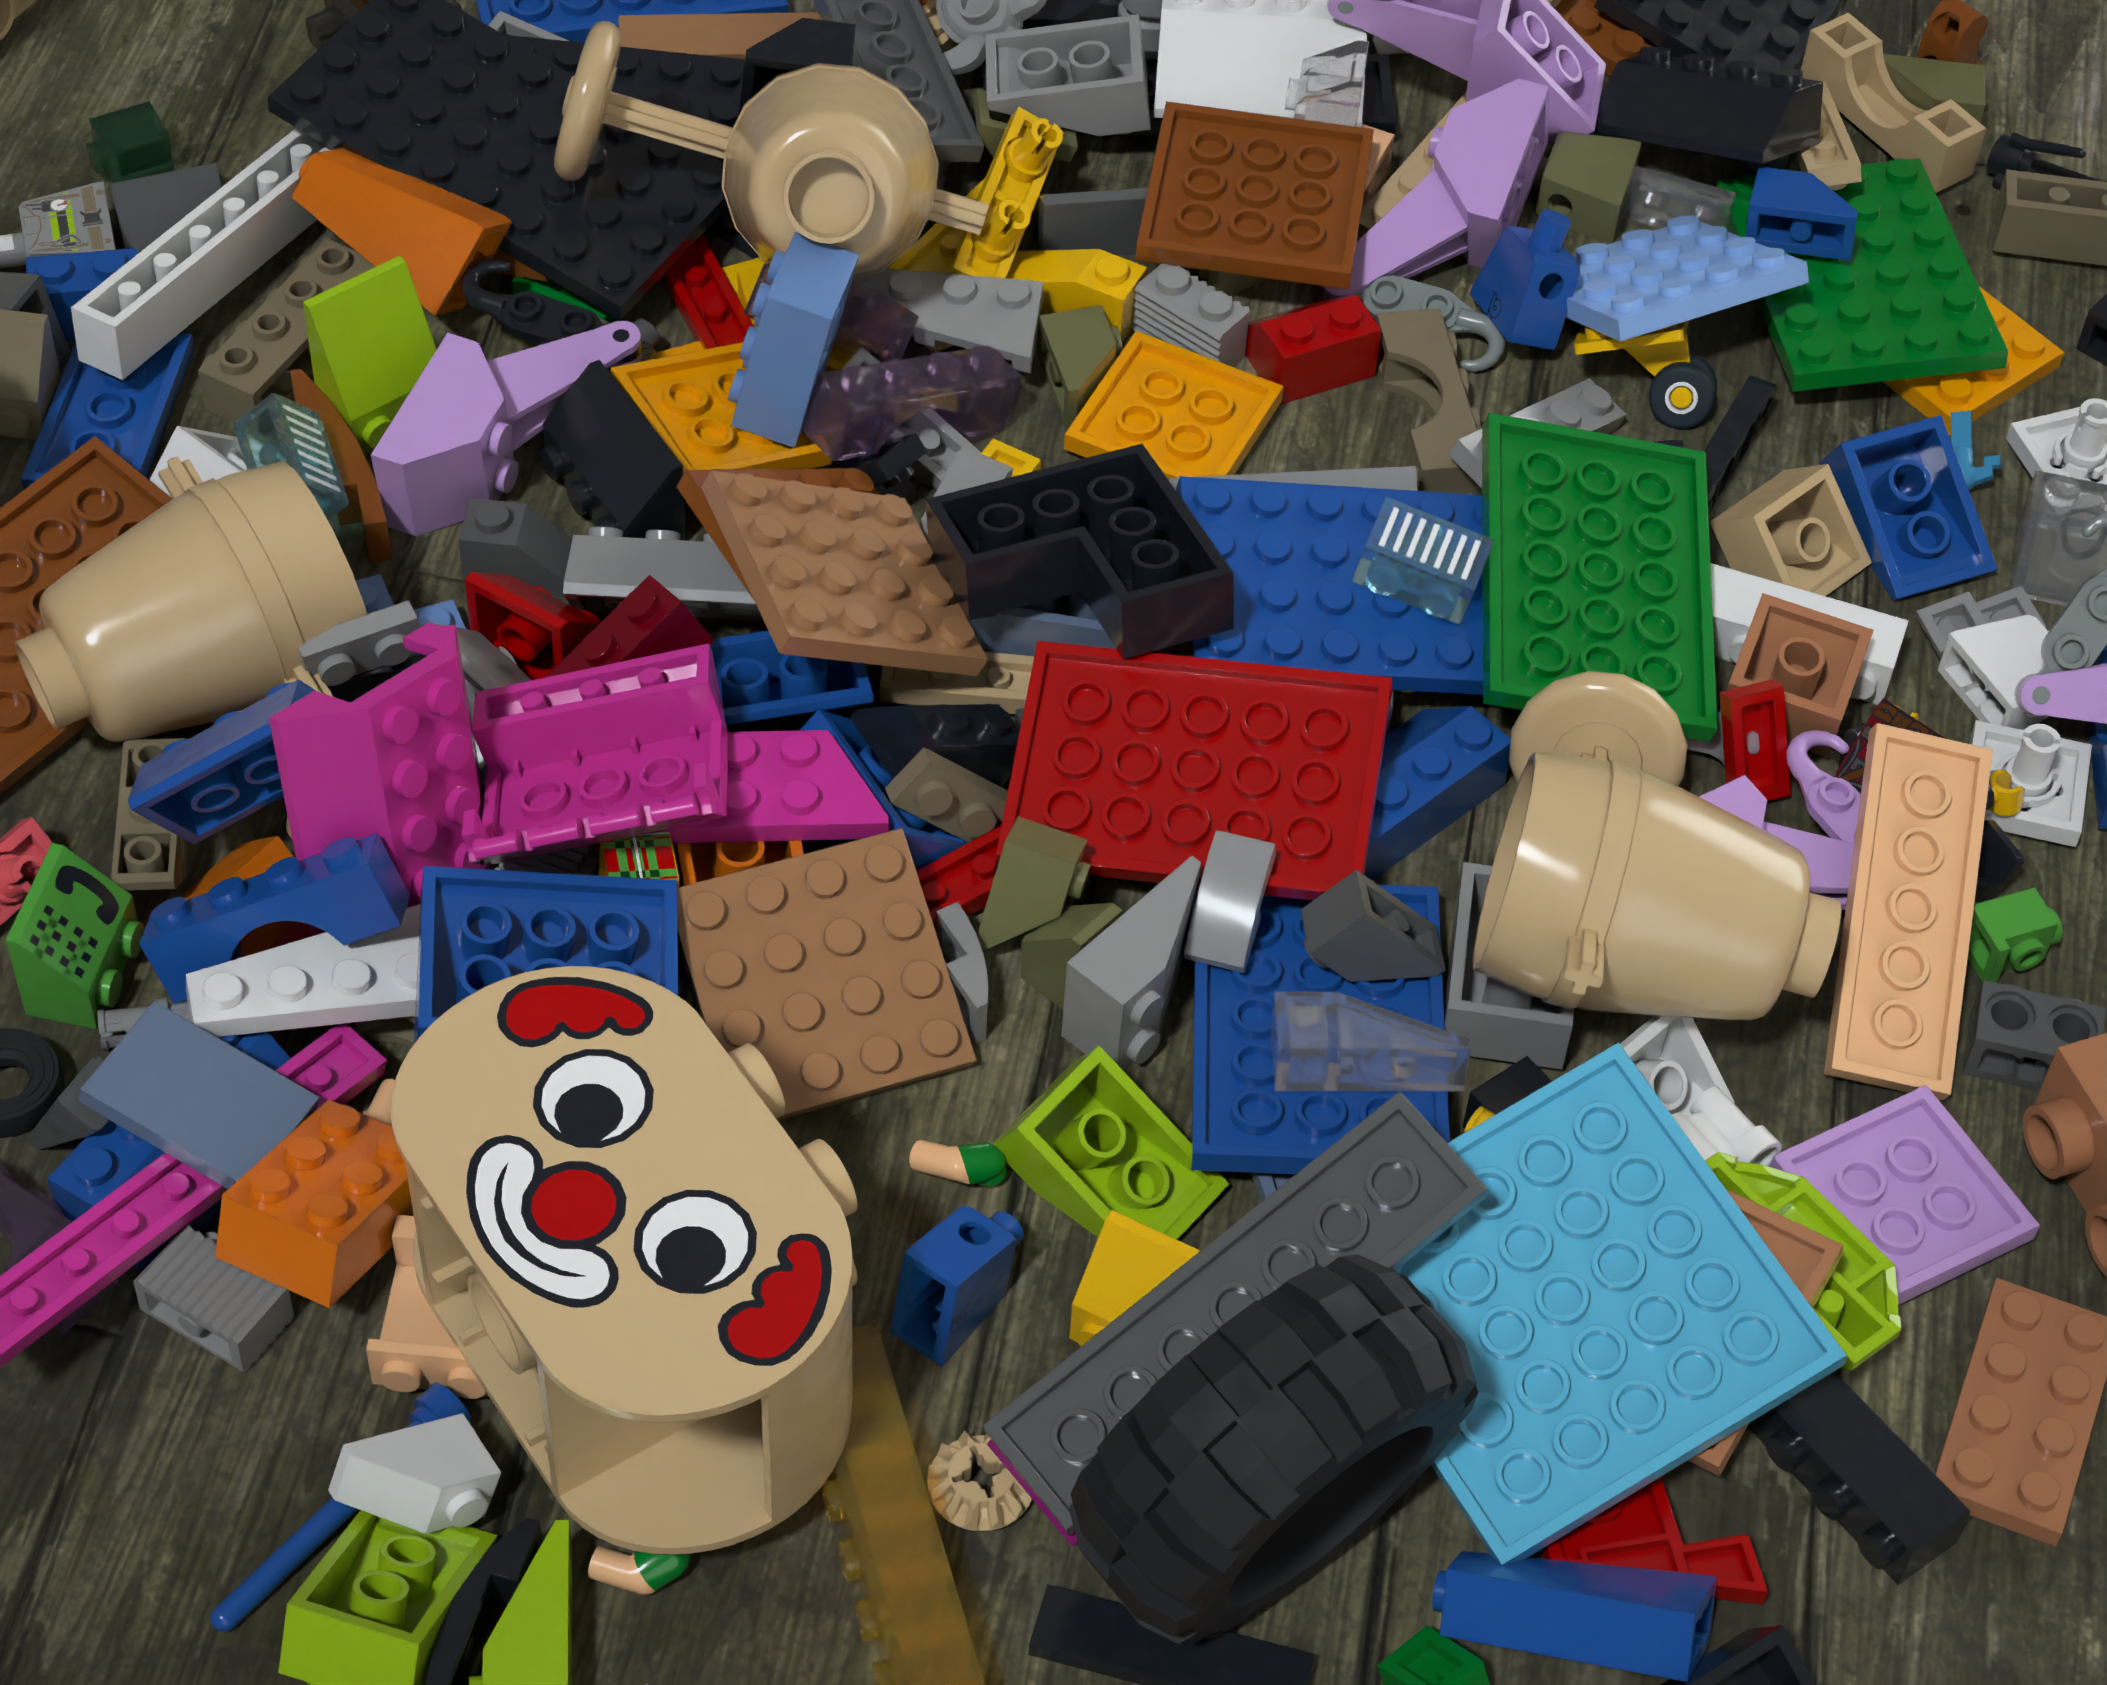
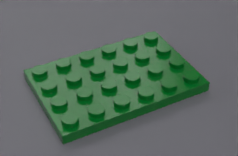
(1892, 310)
(1596, 565)

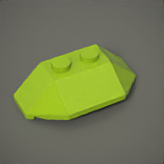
(1862, 1292)

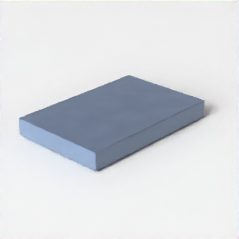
(195, 1096)

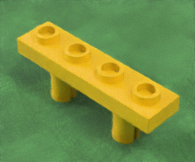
(1011, 192)

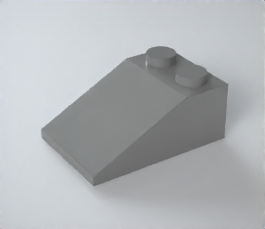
(1073, 75)
(1129, 972)

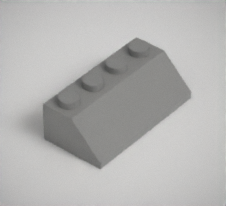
(610, 566)

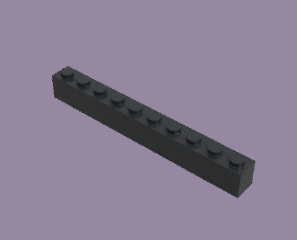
(1826, 1436)

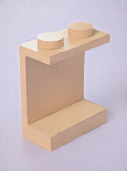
(413, 1342)

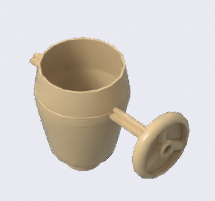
(808, 155)
(192, 607)
(1631, 888)

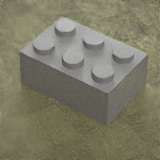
(1494, 1016)

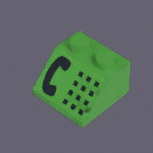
(72, 940)

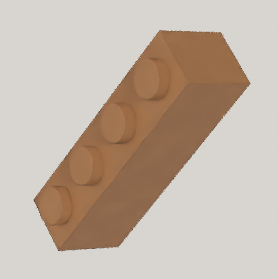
(704, 33)

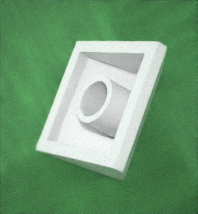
(1674, 1061)

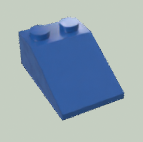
(1912, 508)

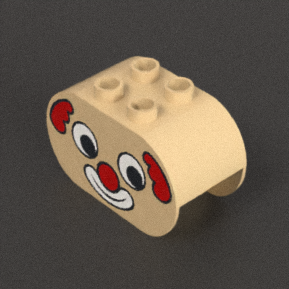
(632, 1254)

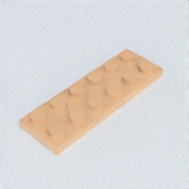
(1909, 911)

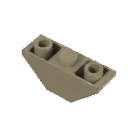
(143, 851)

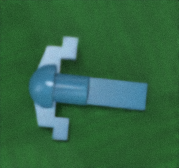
(1963, 446)

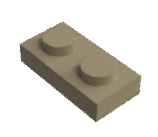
(948, 796)

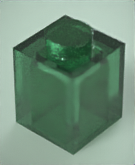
(129, 144)

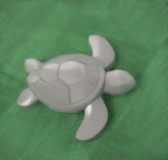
(970, 20)

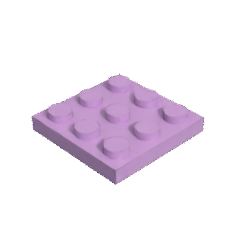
(1914, 1190)

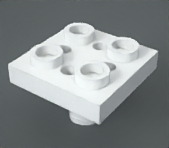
(2066, 439)
(2046, 769)

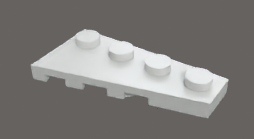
(310, 983)

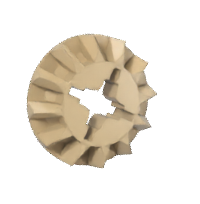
(965, 1502)

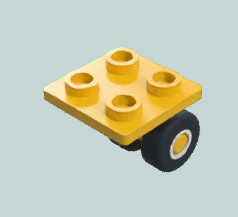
(1681, 382)

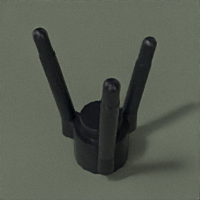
(2019, 155)

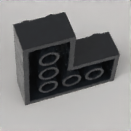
(1090, 529)

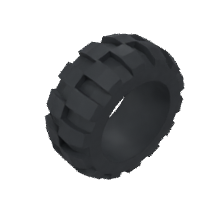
(1271, 1448)

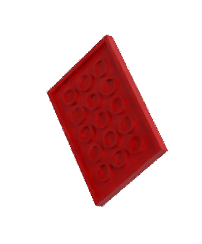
(1177, 746)

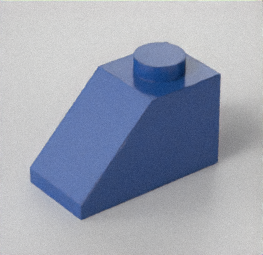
(1800, 215)

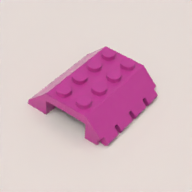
(599, 756)
(386, 764)

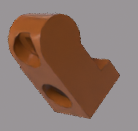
(1953, 33)

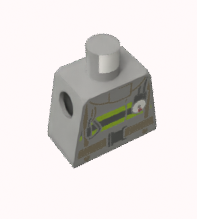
(60, 224)

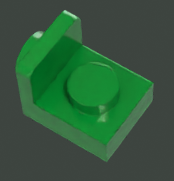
(1432, 1661)

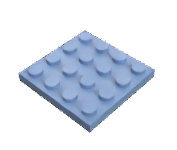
(1674, 277)

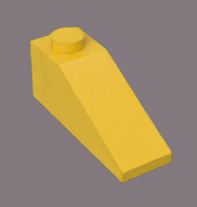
(1083, 280)

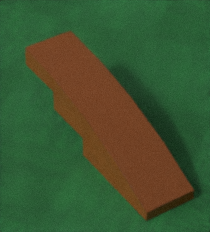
(353, 468)

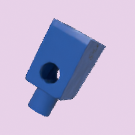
(1529, 281)
(954, 1280)

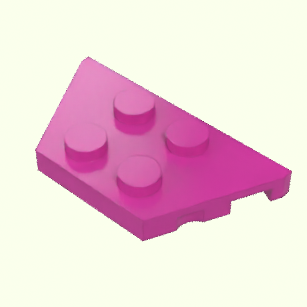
(789, 791)

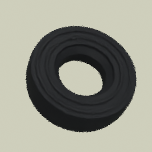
(45, 1084)

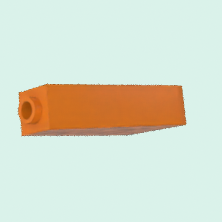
(398, 214)

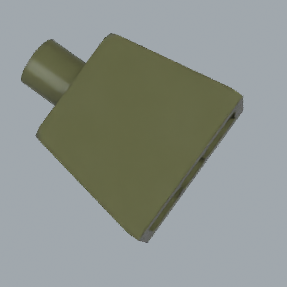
(1587, 181)

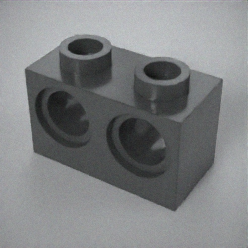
(2019, 1030)

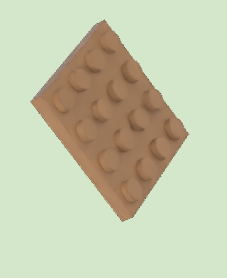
(842, 574)
(825, 971)

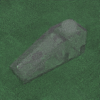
(1355, 1046)

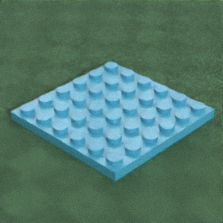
(1603, 1308)

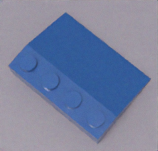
(508, 923)

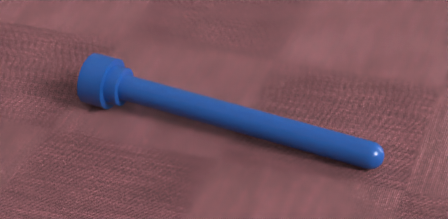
(431, 1405)

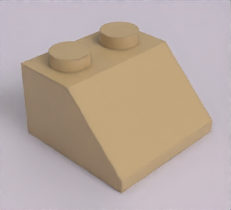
(1794, 532)

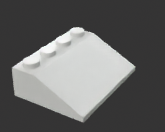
(1242, 51)

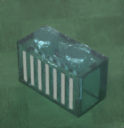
(294, 434)
(1422, 560)

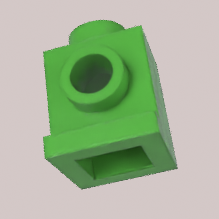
(2011, 933)

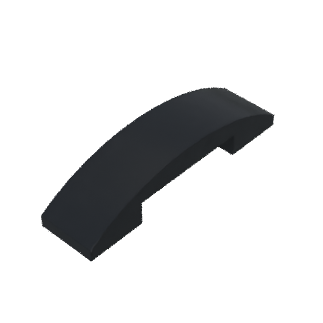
(486, 1587)

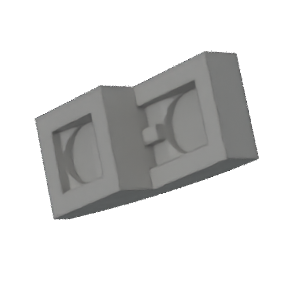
(1963, 612)
(1229, 901)
(965, 967)

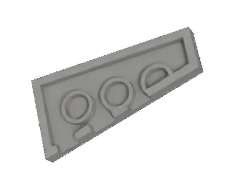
(967, 310)

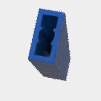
(1580, 1611)

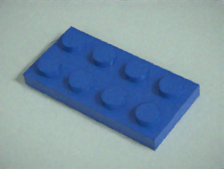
(120, 413)

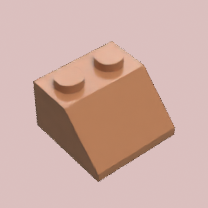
(1807, 654)

